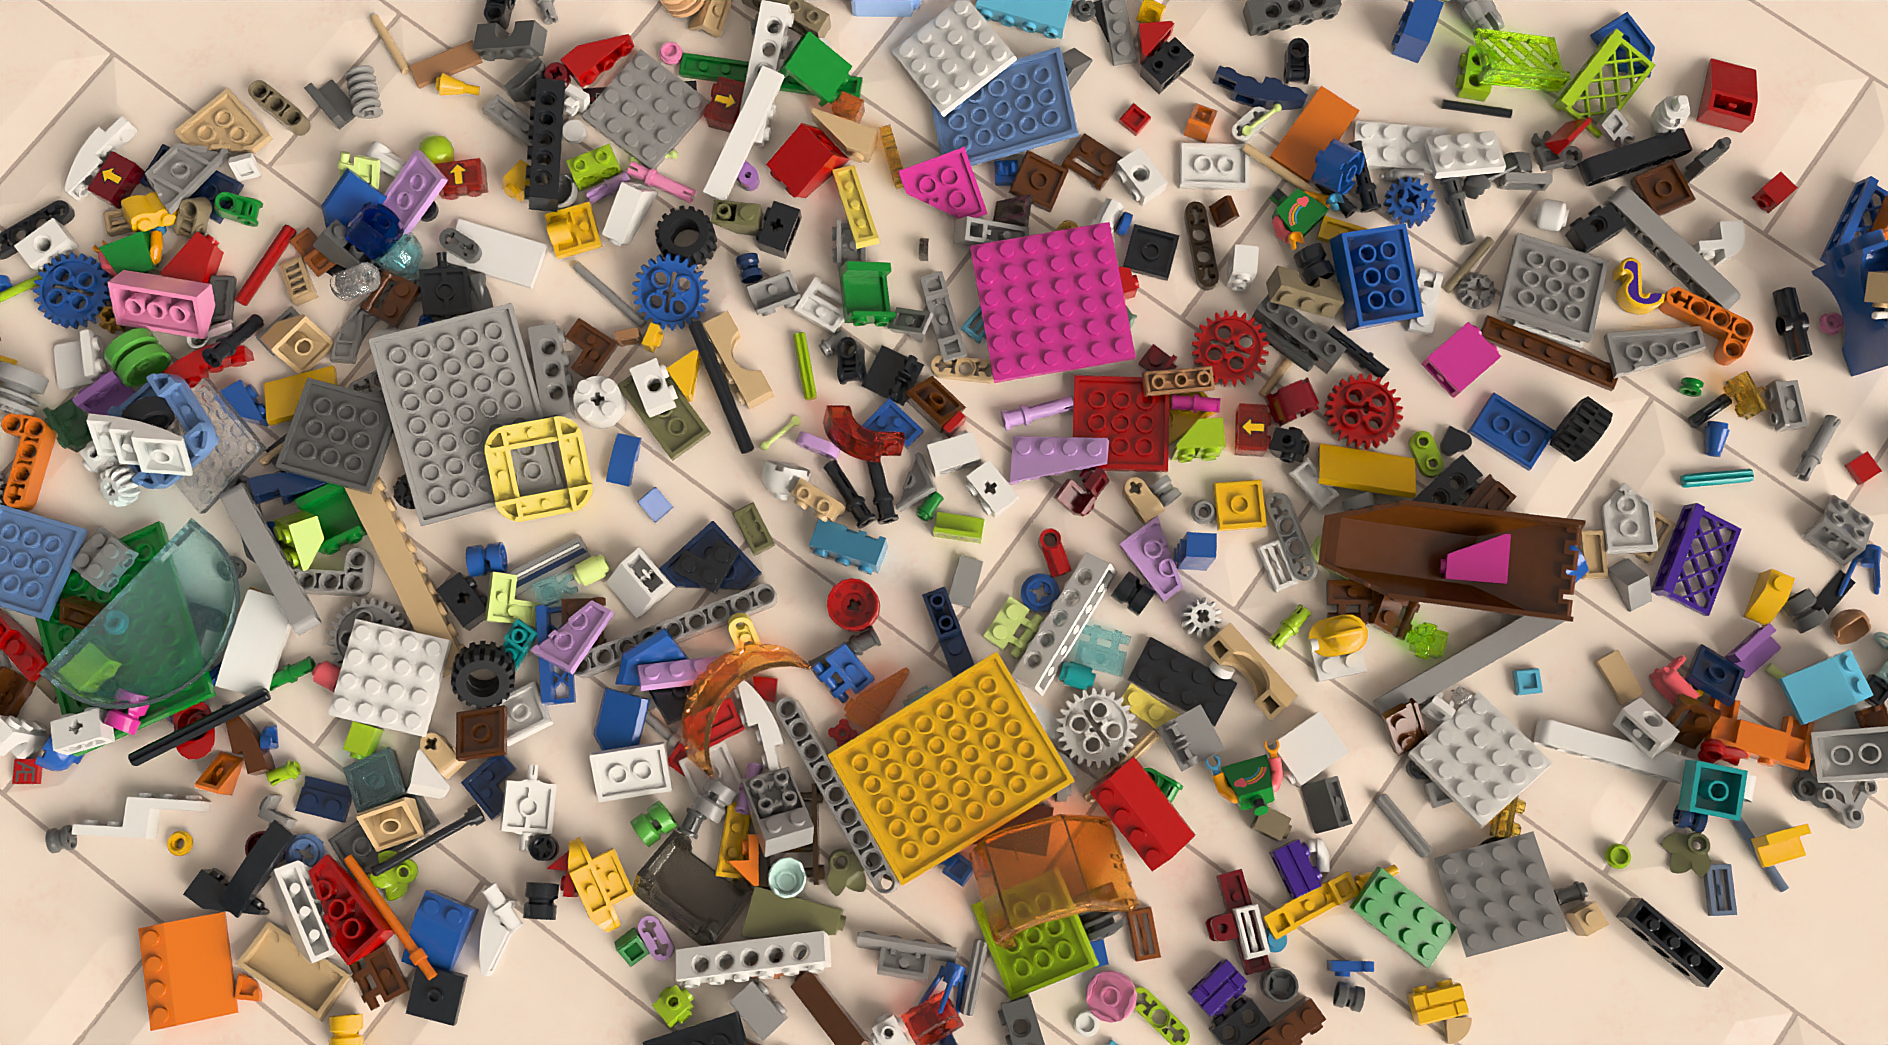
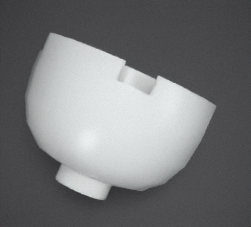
(782, 477)

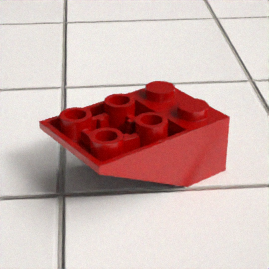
(1728, 96)

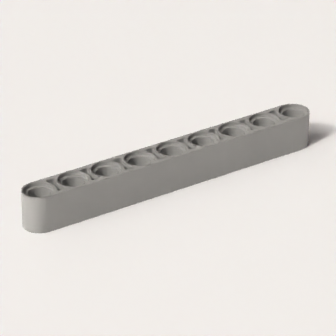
(684, 621)
(1466, 662)
(827, 787)

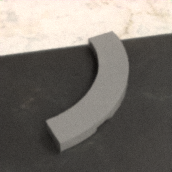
(357, 327)

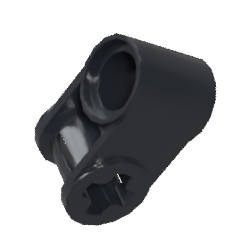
(500, 9)
(1297, 66)
(850, 366)

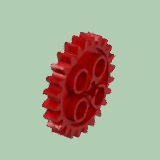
(1238, 329)
(1361, 431)

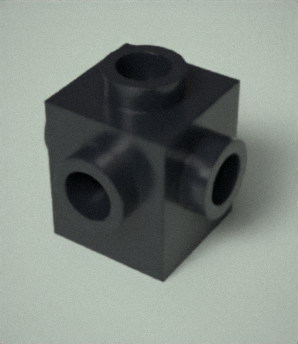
(1289, 444)

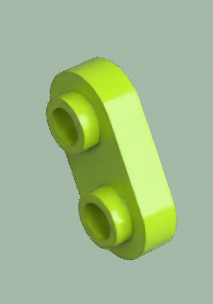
(1426, 453)

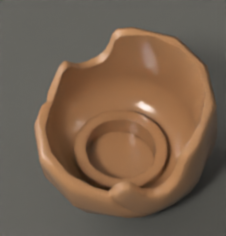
(1849, 626)

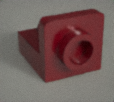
(1157, 360)

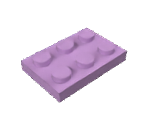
(414, 190)

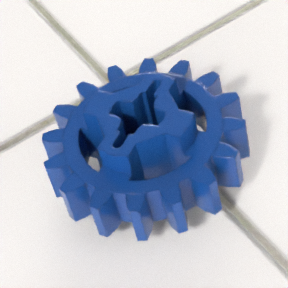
(1409, 204)

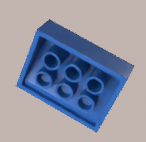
(1376, 276)

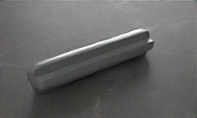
(1287, 348)

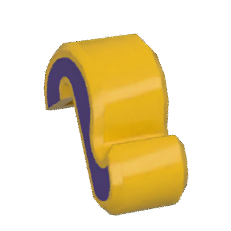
(1629, 293)

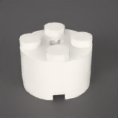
(590, 392)

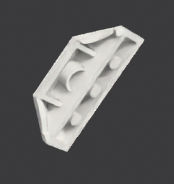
(303, 911)

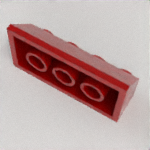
(1142, 813)

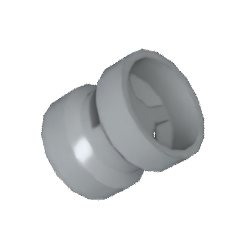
(1165, 491)

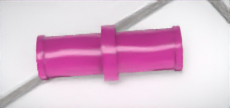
(1195, 403)

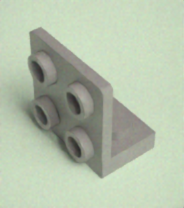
(1840, 531)

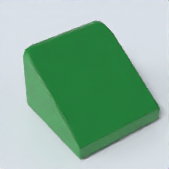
(631, 947)

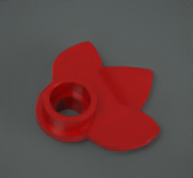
(1715, 750)

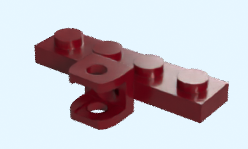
(1235, 895)

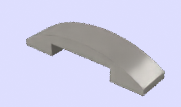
(943, 319)

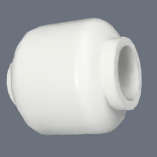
(1551, 215)

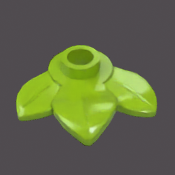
(393, 880)

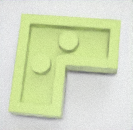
(503, 606)

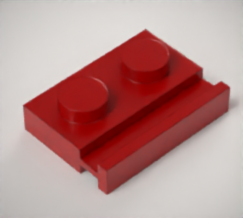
(725, 722)

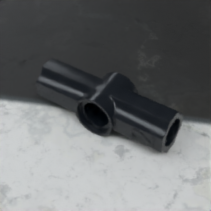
(1792, 323)

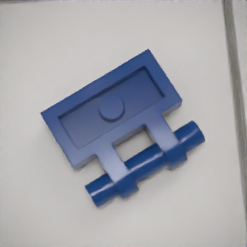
(848, 667)

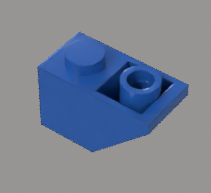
(244, 401)

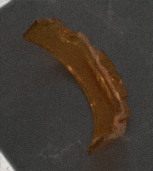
(714, 686)

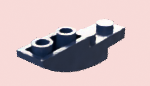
(1254, 94)
(948, 631)

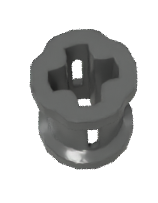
(691, 814)

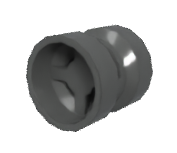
(1349, 996)

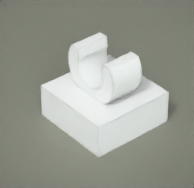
(576, 100)
(244, 166)
(1438, 710)

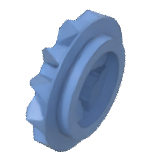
(303, 842)

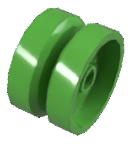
(136, 356)

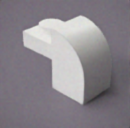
(1725, 241)

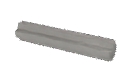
(1403, 825)
(973, 977)

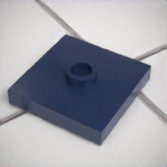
(1715, 675)

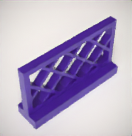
(1677, 553)

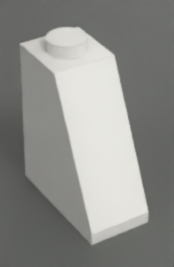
(628, 212)

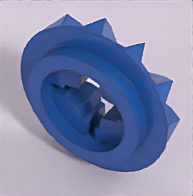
(1033, 583)

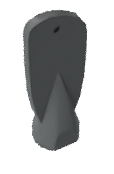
(479, 293)

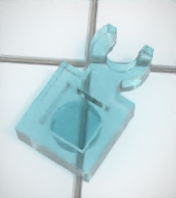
(551, 591)

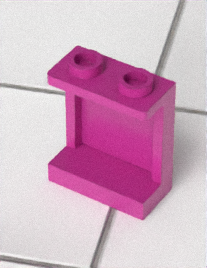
(1461, 359)

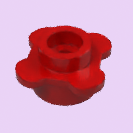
(842, 726)

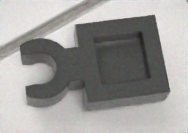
(1544, 156)

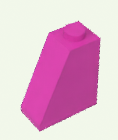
(1479, 562)

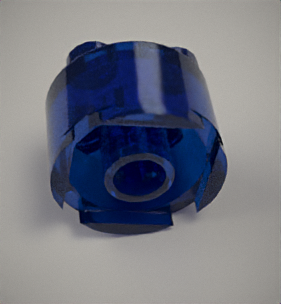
(374, 230)

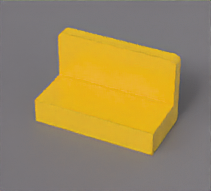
(1780, 845)

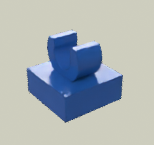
(1005, 172)

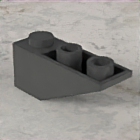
(338, 250)

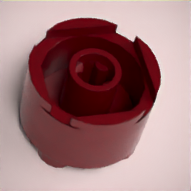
(1292, 400)

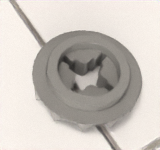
(1469, 297)

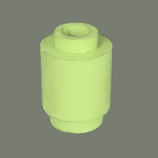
(591, 570)

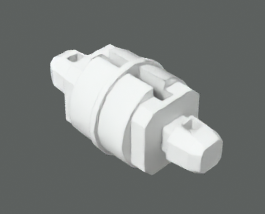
(1670, 114)

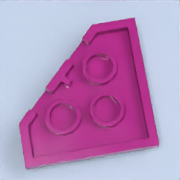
(946, 184)

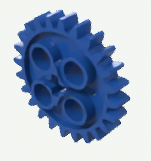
(651, 286)
(68, 310)

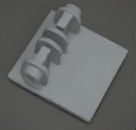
(1191, 738)

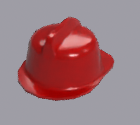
(200, 745)

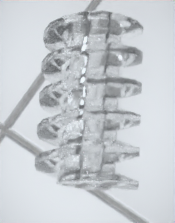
(355, 281)

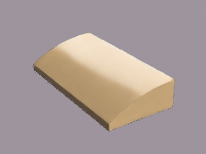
(284, 969)

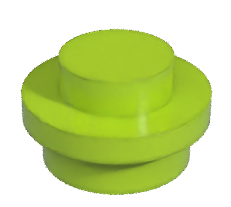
(1617, 856)

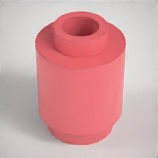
(326, 675)

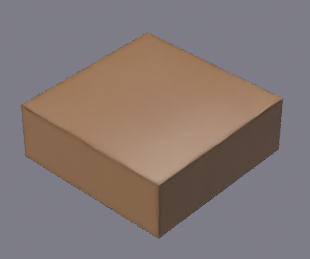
(628, 337)

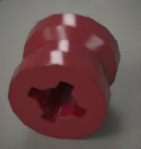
(555, 68)

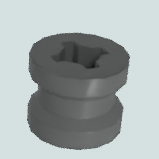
(60, 839)

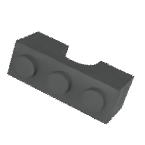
(495, 43)

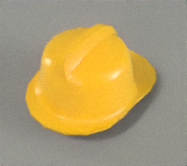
(1339, 635)

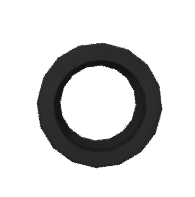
(150, 410)

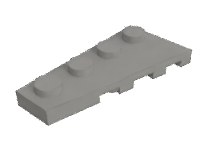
(1648, 348)

